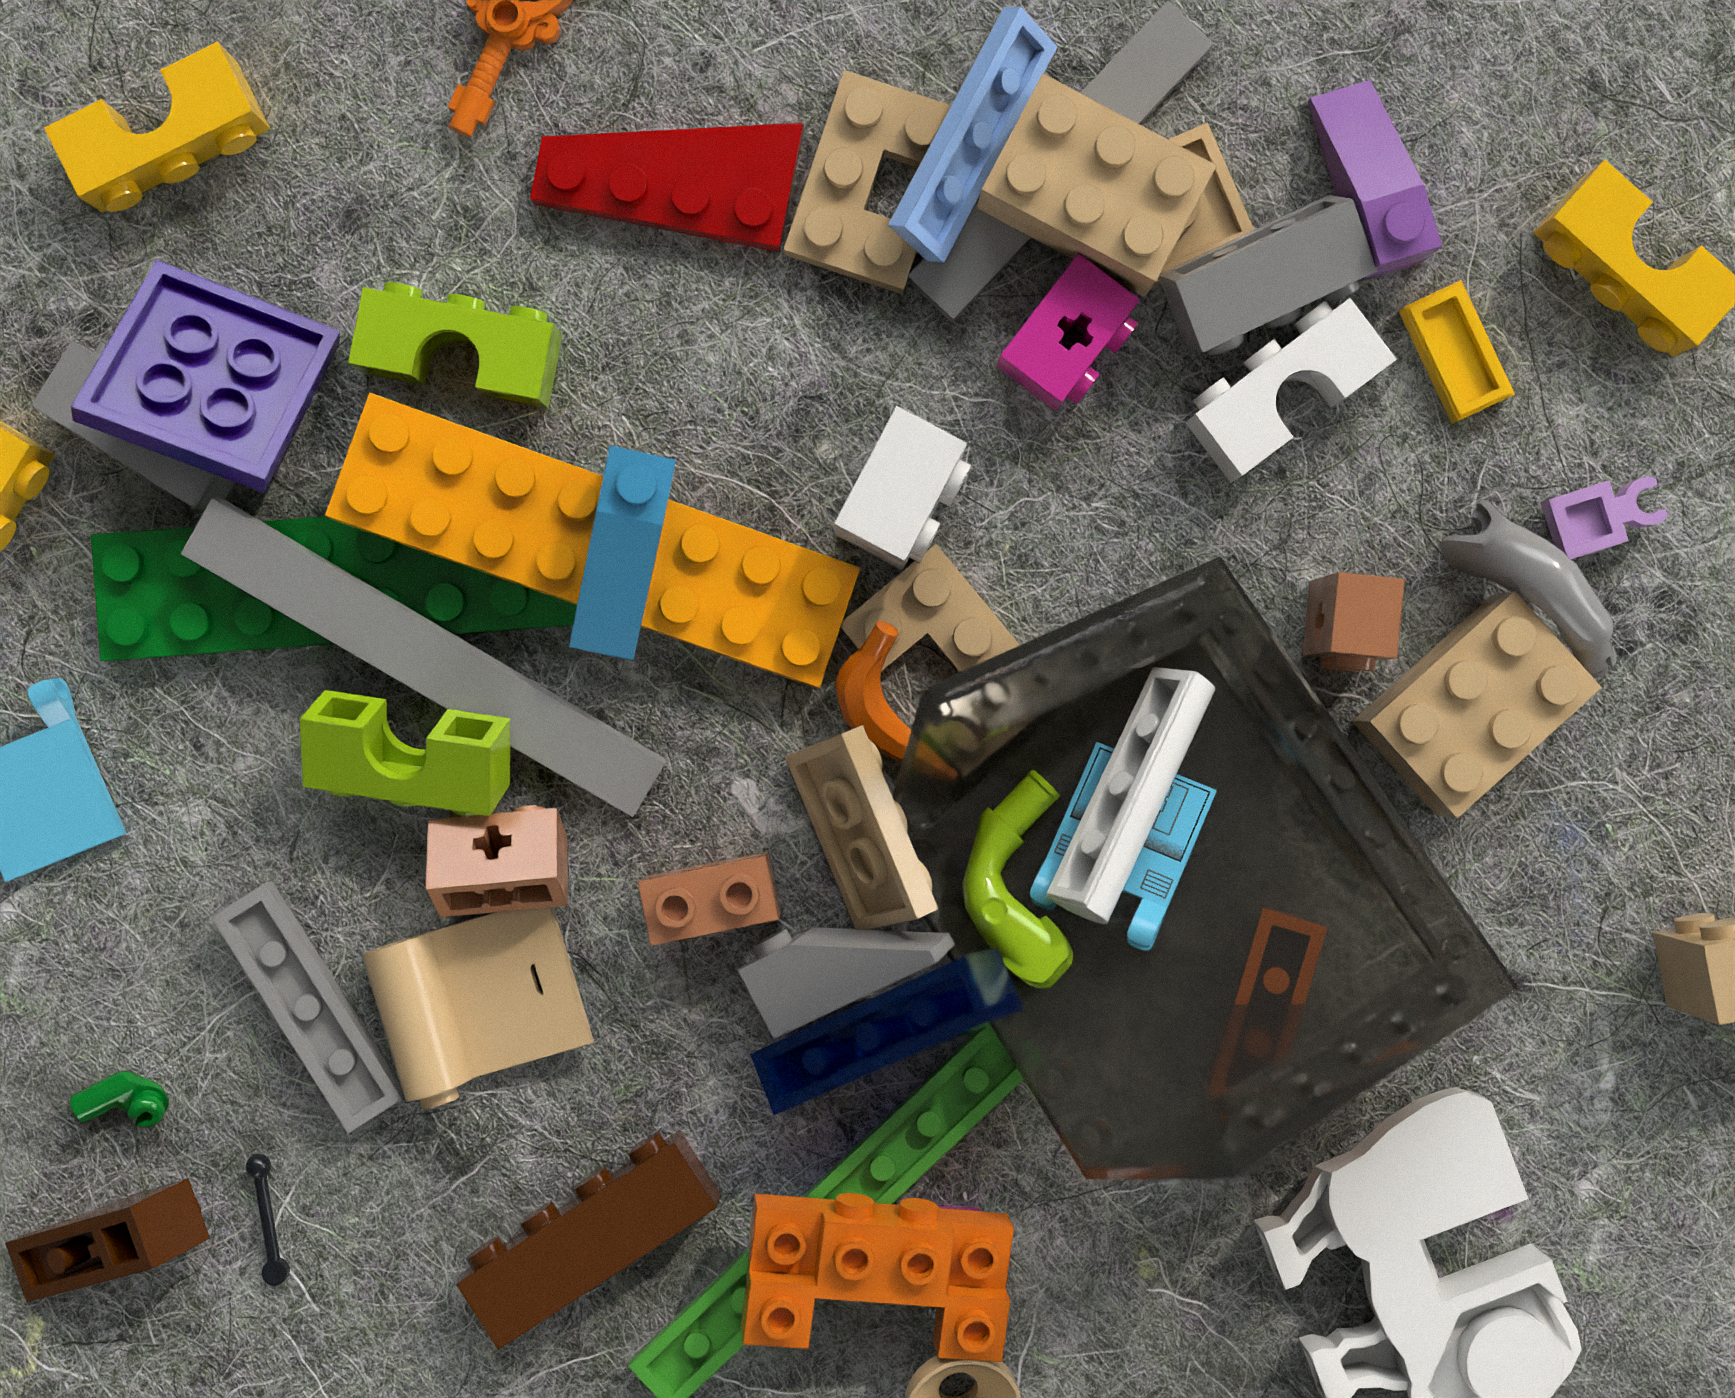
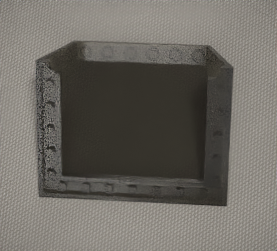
(1239, 1012)

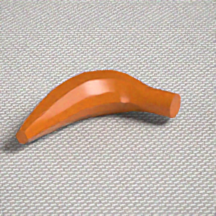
(862, 697)

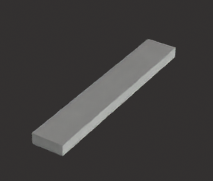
(1130, 85)

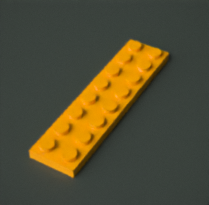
(533, 526)

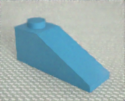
(622, 552)

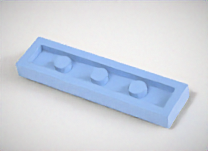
(973, 135)

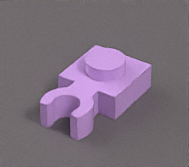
(1595, 517)

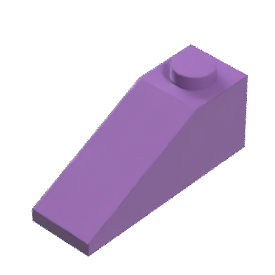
(1378, 174)

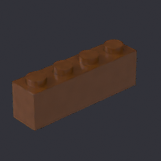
(588, 1238)

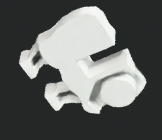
(1453, 1336)

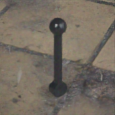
(276, 1268)

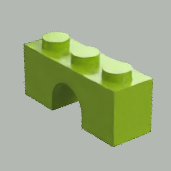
(402, 332)
(355, 753)

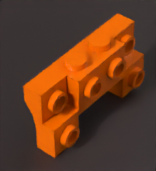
(878, 1256)

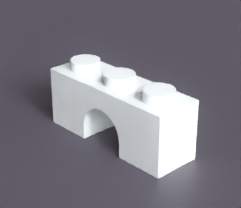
(1332, 354)

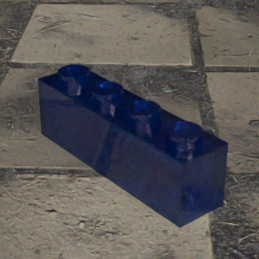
(886, 1030)

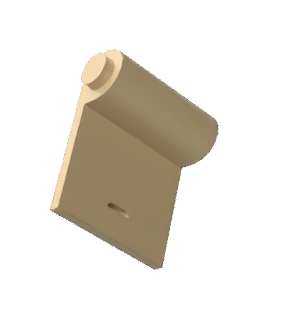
(471, 1001)

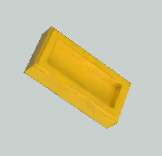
(1456, 352)

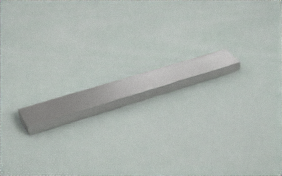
(421, 653)

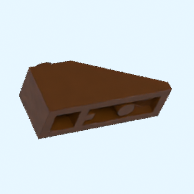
(109, 1241)

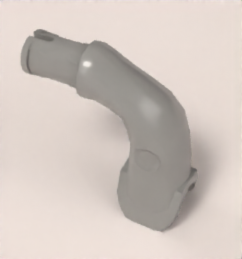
(1540, 575)

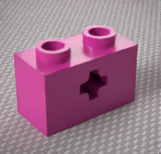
(1079, 297)

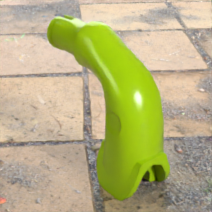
(1028, 945)

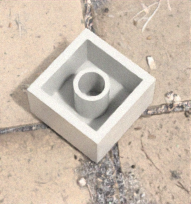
(901, 488)

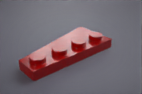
(686, 181)

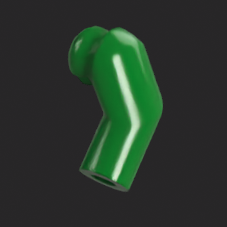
(125, 1092)

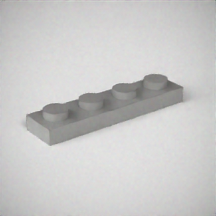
(309, 1006)

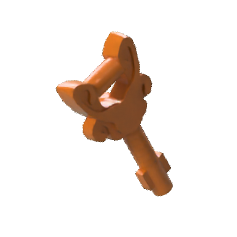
(508, 26)

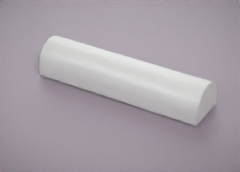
(1130, 793)

